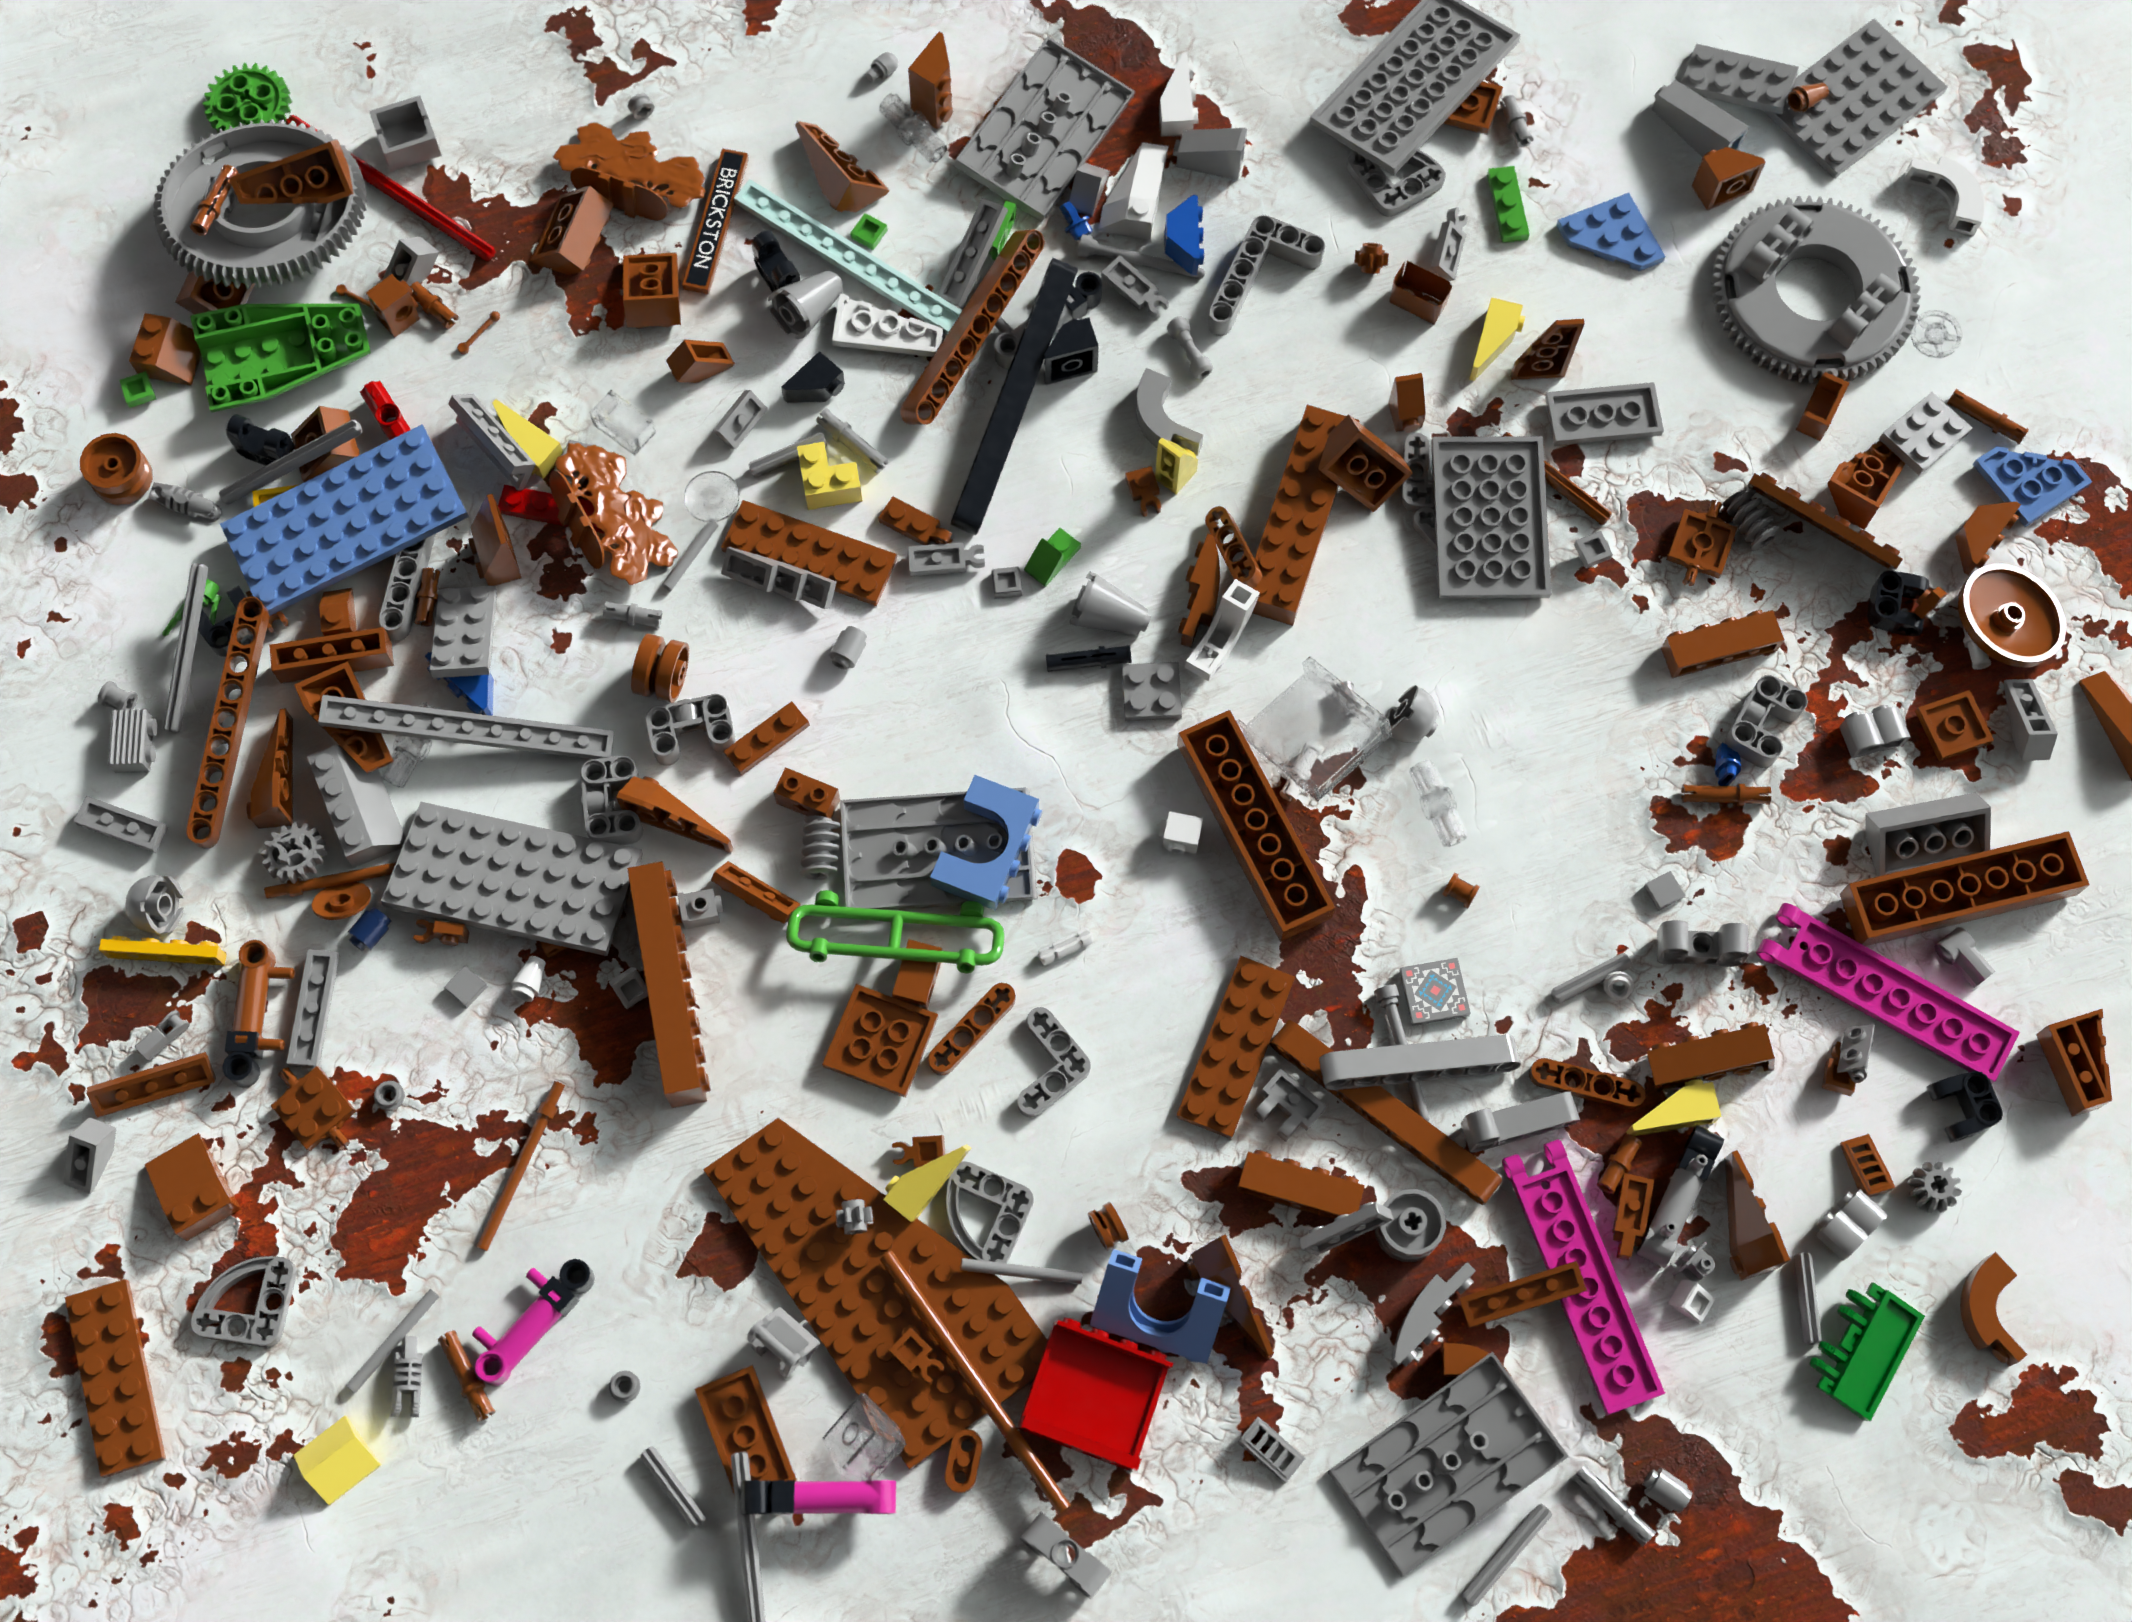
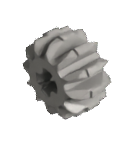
(1936, 1198)

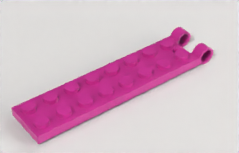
(1891, 994)
(1602, 1315)

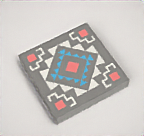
(1434, 991)

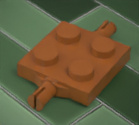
(1702, 543)
(313, 1108)

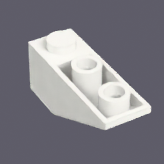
(1176, 101)

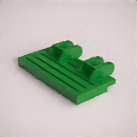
(1874, 1349)

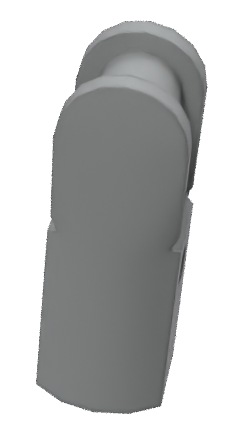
(158, 1039)

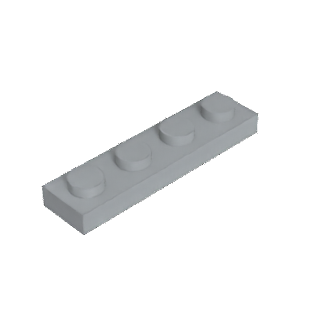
(972, 252)
(313, 1008)

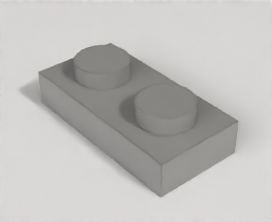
(740, 419)

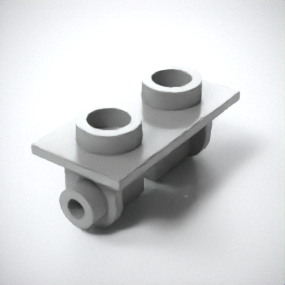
(1856, 1051)
(1695, 1263)

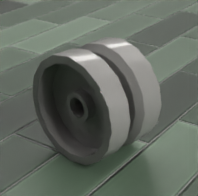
(1428, 1222)

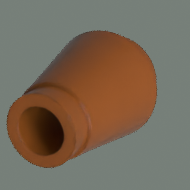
(1806, 96)

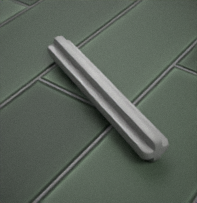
(1506, 1555)

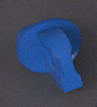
(1077, 225)
(1727, 765)

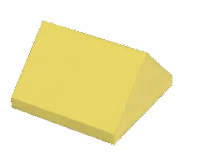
(336, 1460)

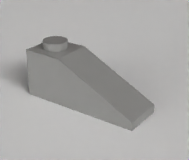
(2029, 720)

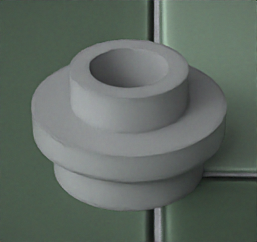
(381, 1092)
(615, 1382)

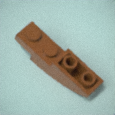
(1204, 590)

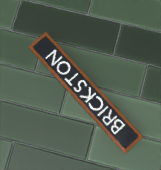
(715, 221)

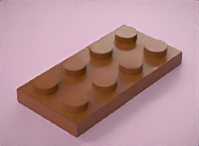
(744, 1423)

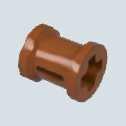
(1461, 890)

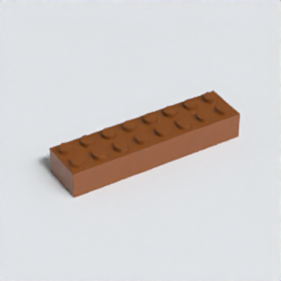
(1296, 520)
(1255, 825)
(1964, 889)
(667, 984)

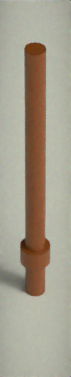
(328, 881)
(545, 1112)

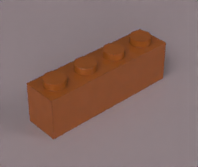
(1722, 643)
(309, 657)
(1299, 1187)

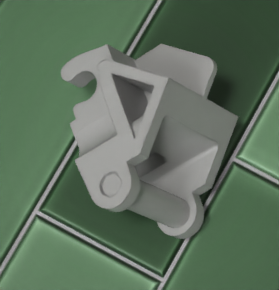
(785, 1339)

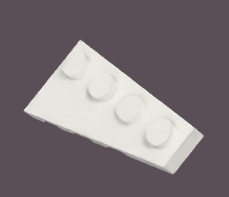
(870, 328)

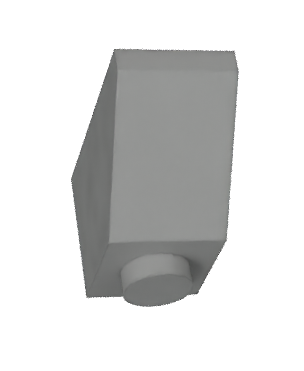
(412, 260)
(88, 1154)

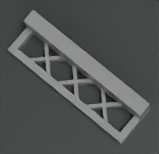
(492, 439)

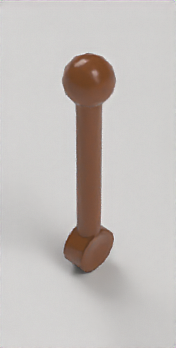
(342, 291)
(463, 348)

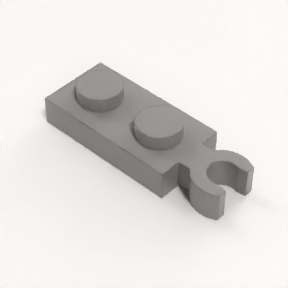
(1449, 245)
(1133, 286)
(943, 558)

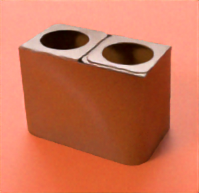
(1419, 281)

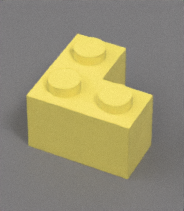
(827, 484)

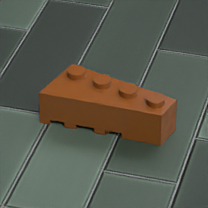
(1711, 1056)

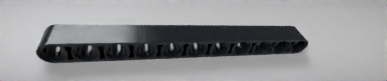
(1013, 397)

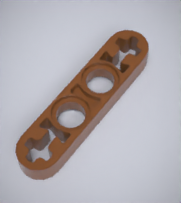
(1236, 545)
(974, 1030)
(1586, 1087)

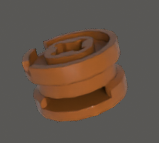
(1108, 1226)

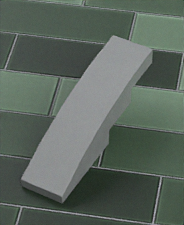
(778, 577)

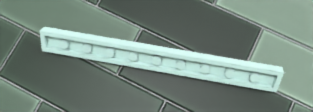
(847, 256)

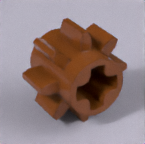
(1371, 258)

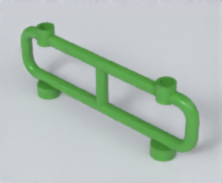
(827, 906)

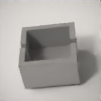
(405, 133)

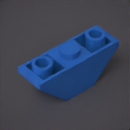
(1184, 235)
(475, 689)

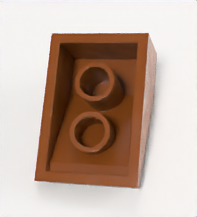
(651, 290)
(493, 545)
(191, 1188)

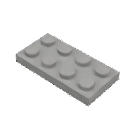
(1740, 78)
(1604, 414)
(463, 632)

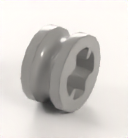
(640, 106)

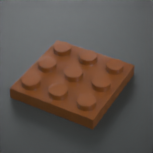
(880, 1040)

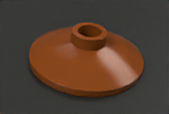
(341, 901)

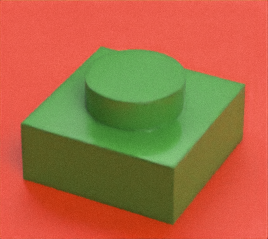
(869, 231)
(137, 389)

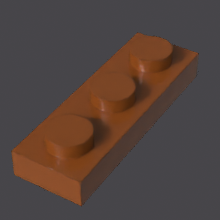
(766, 738)
(754, 892)

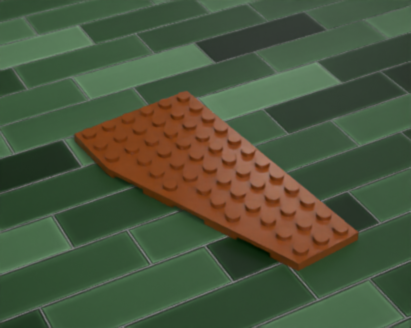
(787, 1203)

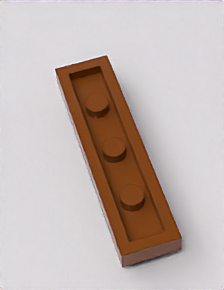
(151, 1084)
(1523, 1294)

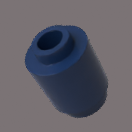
(369, 929)

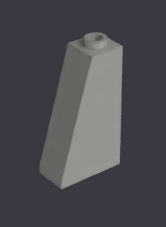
(1698, 120)

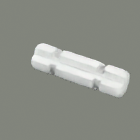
(1065, 946)

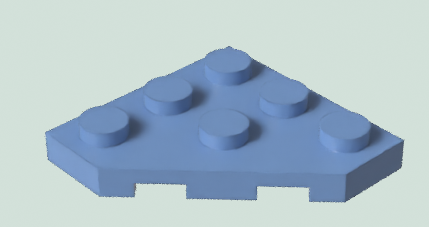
(1613, 233)
(2031, 480)

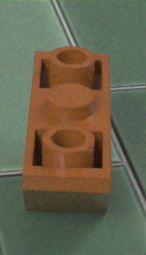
(1983, 532)

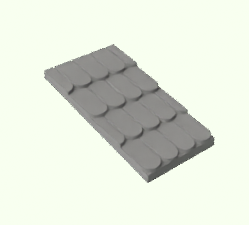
(1044, 129)
(898, 839)
(1447, 1464)

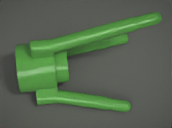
(210, 597)

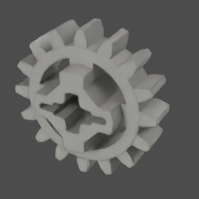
(294, 853)

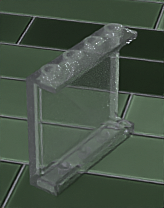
(1316, 731)

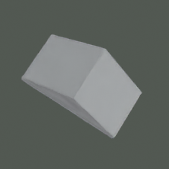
(1087, 188)

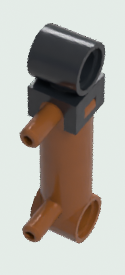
(246, 1038)

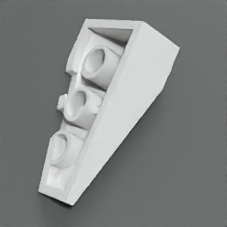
(1135, 197)

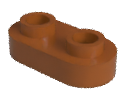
(963, 1461)

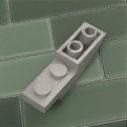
(1421, 1321)

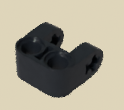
(772, 262)
(257, 443)
(1901, 585)
(223, 628)
(1969, 1102)

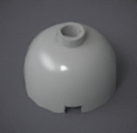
(1414, 716)
(154, 904)

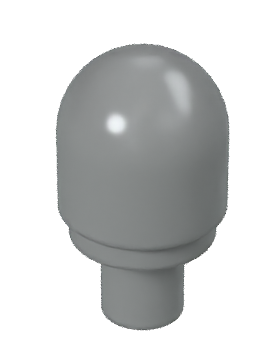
(882, 66)

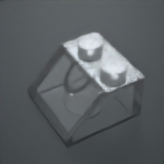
(863, 1441)

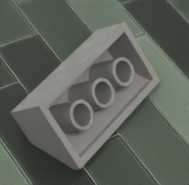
(357, 806)
(1928, 832)

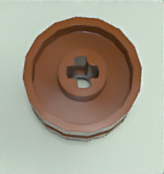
(116, 469)
(660, 668)

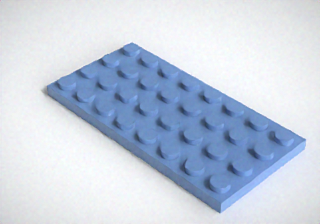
(344, 520)

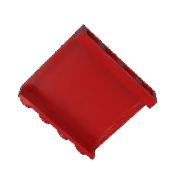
(1094, 1394)

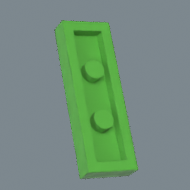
(1508, 204)

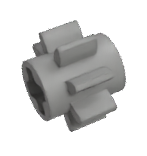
(854, 1217)

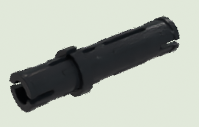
(1089, 658)

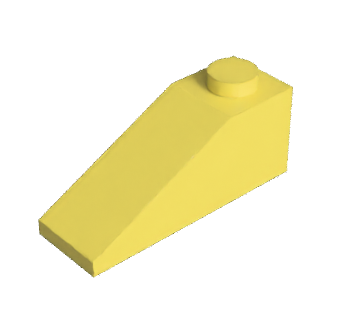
(1497, 334)
(534, 441)
(1174, 465)
(1686, 1108)
(918, 1187)

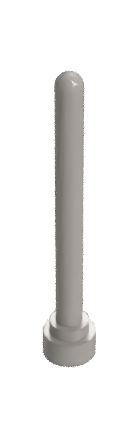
(1091, 247)
(1387, 997)

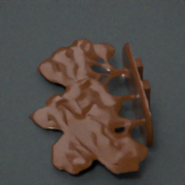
(630, 161)
(621, 515)

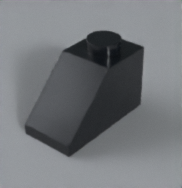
(814, 381)

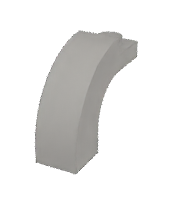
(1152, 418)

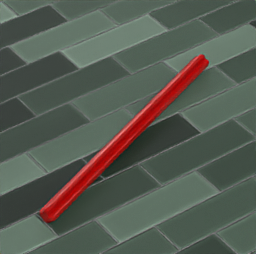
(418, 206)

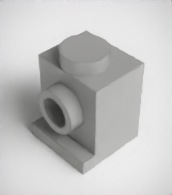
(695, 917)

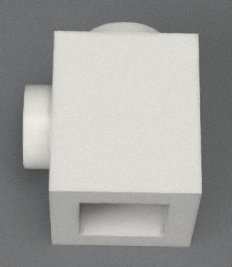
(1180, 833)

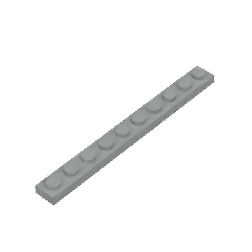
(465, 727)

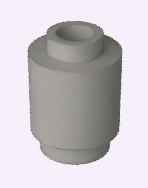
(848, 648)
(1667, 1490)

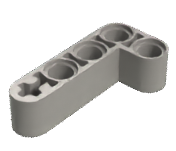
(1491, 1129)

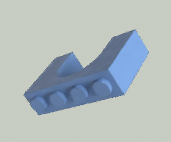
(988, 881)
(1188, 1336)

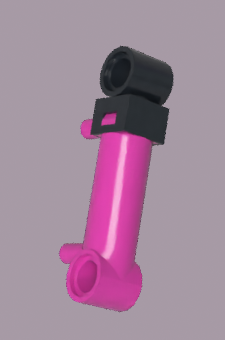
(554, 1301)
(818, 1497)

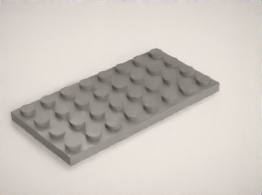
(1414, 81)
(512, 878)

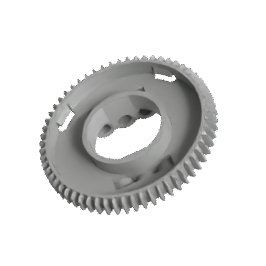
(261, 253)
(1788, 342)

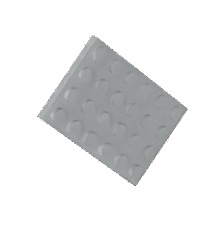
(1872, 94)
(1490, 517)

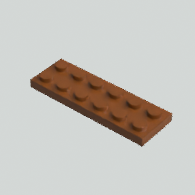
(1835, 527)
(855, 565)
(1235, 1047)
(115, 1378)

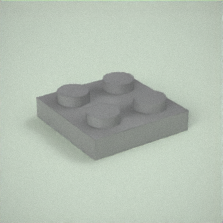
(1151, 691)

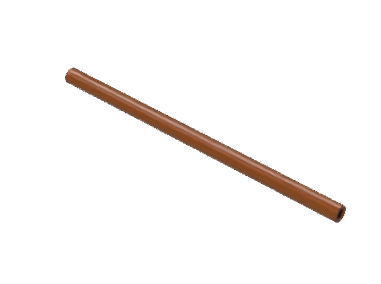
(975, 1383)

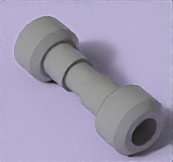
(1200, 365)

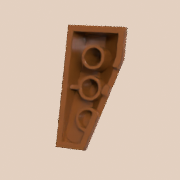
(305, 177)
(1550, 352)
(1864, 483)
(2113, 711)
(273, 786)
(665, 811)
(1753, 1242)

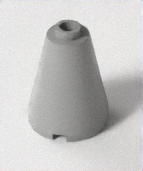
(805, 302)
(1108, 608)

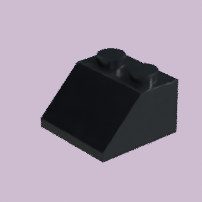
(1071, 352)

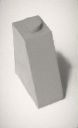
(1212, 151)

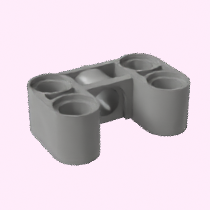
(1754, 714)
(686, 717)
(599, 802)
(1723, 948)
(1084, 1571)

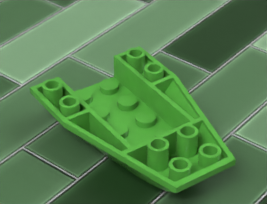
(273, 348)

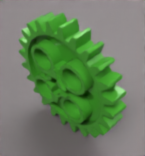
(249, 95)

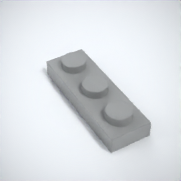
(120, 824)
(1345, 1228)

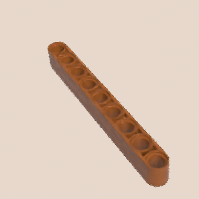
(972, 327)
(232, 735)
(1393, 1118)

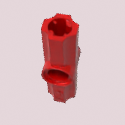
(384, 408)

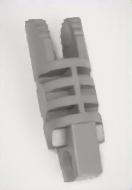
(184, 501)
(407, 1376)

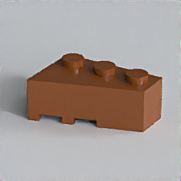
(2079, 1061)

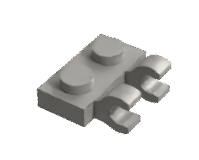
(1292, 1099)

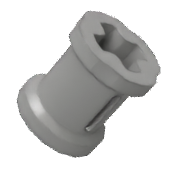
(116, 697)

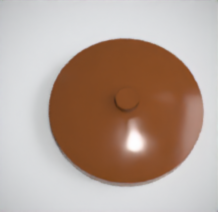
(2011, 615)

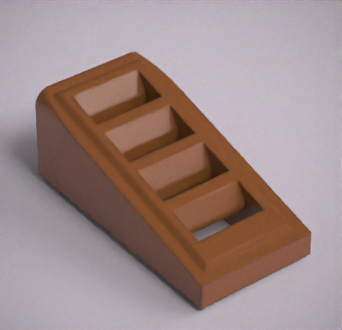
(1861, 1180)

